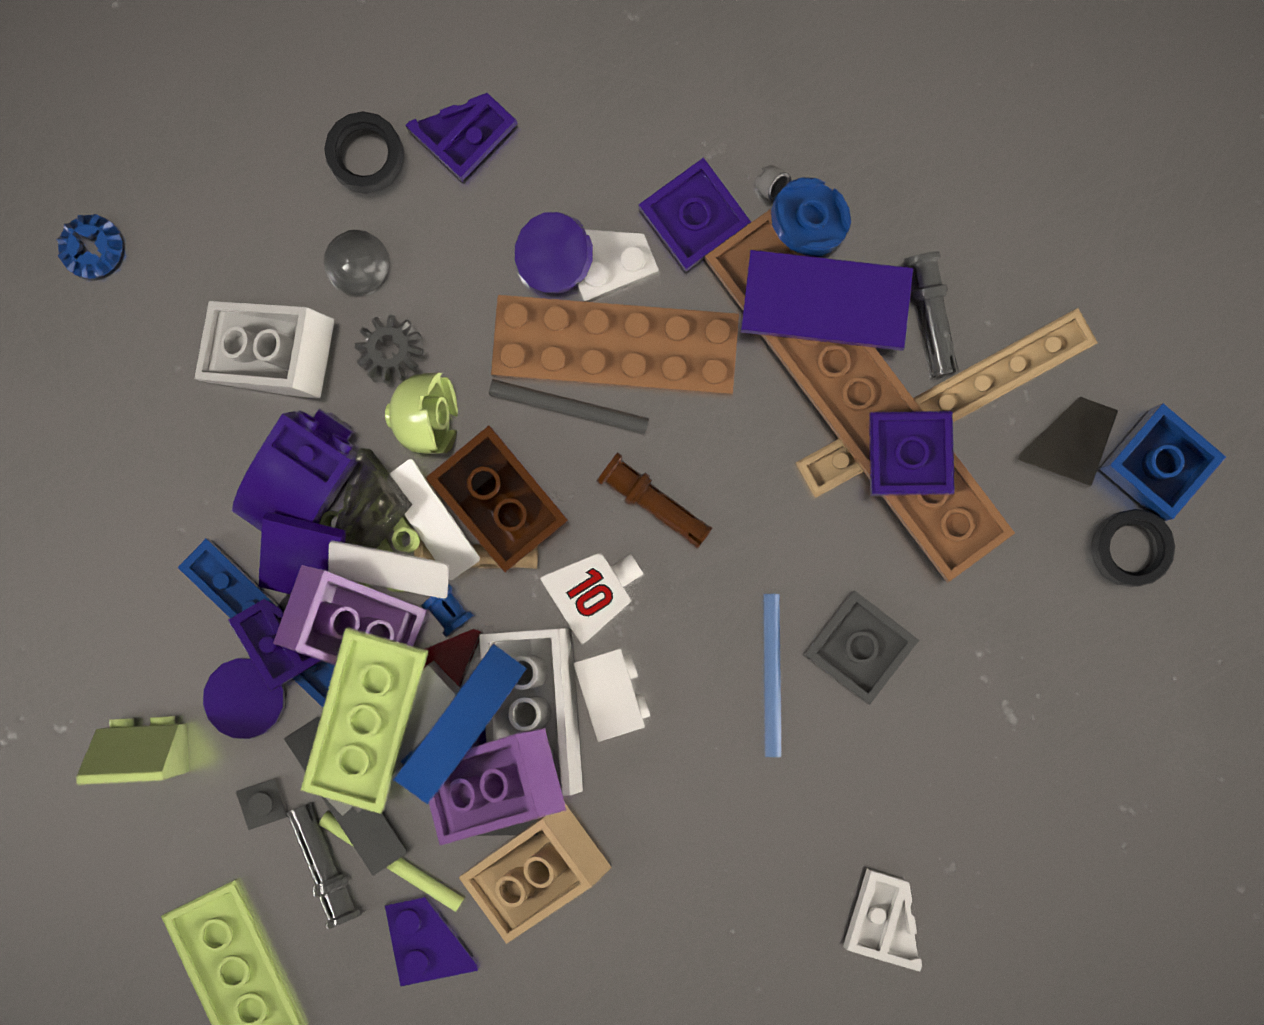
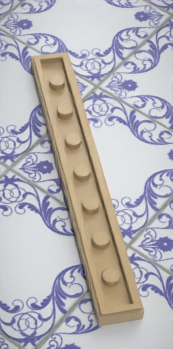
(967, 390)

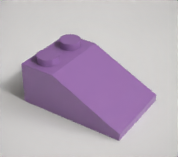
(328, 604)
(498, 788)

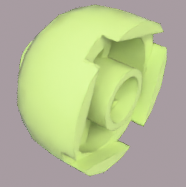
(421, 413)

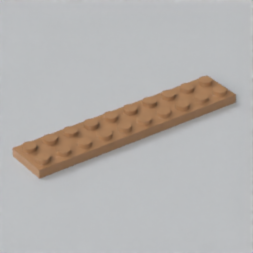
(848, 385)

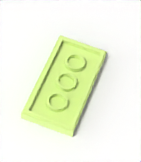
(364, 720)
(230, 960)

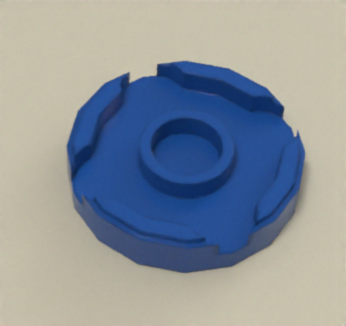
(810, 217)

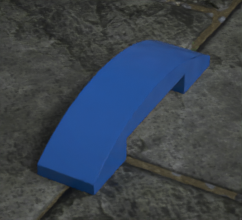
(460, 724)

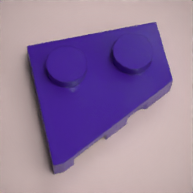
(464, 133)
(425, 944)

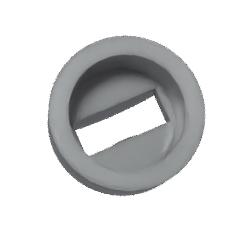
(772, 181)

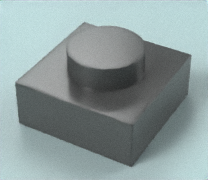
(262, 803)

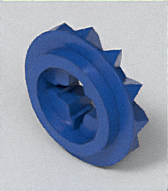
(108, 244)

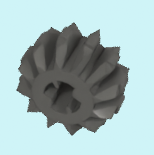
(378, 358)

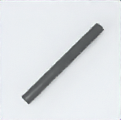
(568, 406)

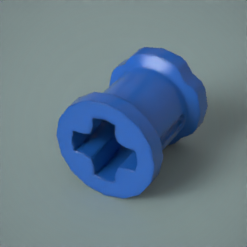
(448, 622)

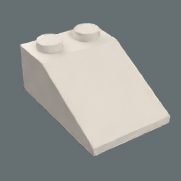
(265, 348)

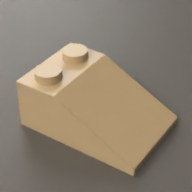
(535, 873)

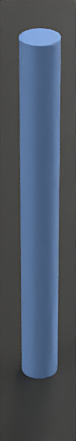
(772, 675)

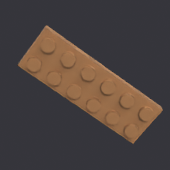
(615, 345)

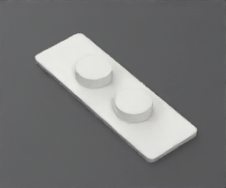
(433, 521)
(389, 569)

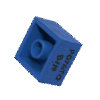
(1162, 462)

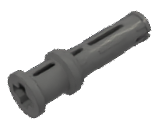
(930, 295)
(329, 885)

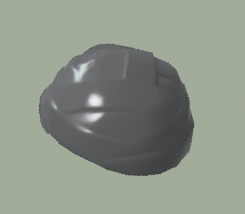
(356, 262)

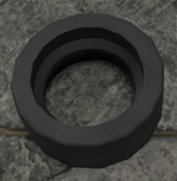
(350, 124)
(1164, 541)

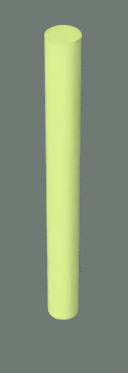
(404, 870)

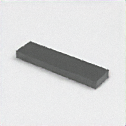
(366, 829)

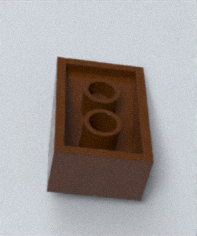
(496, 498)

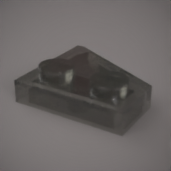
(1072, 442)
(371, 504)

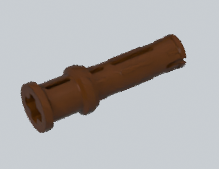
(639, 490)

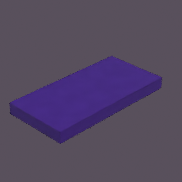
(827, 300)

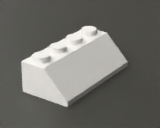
(541, 697)

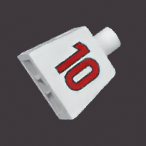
(591, 592)

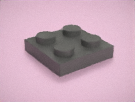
(861, 647)

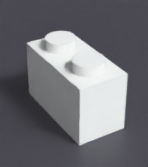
(611, 695)

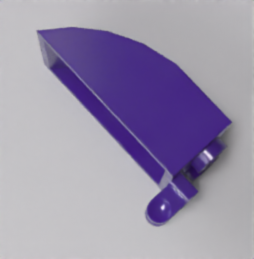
(297, 469)

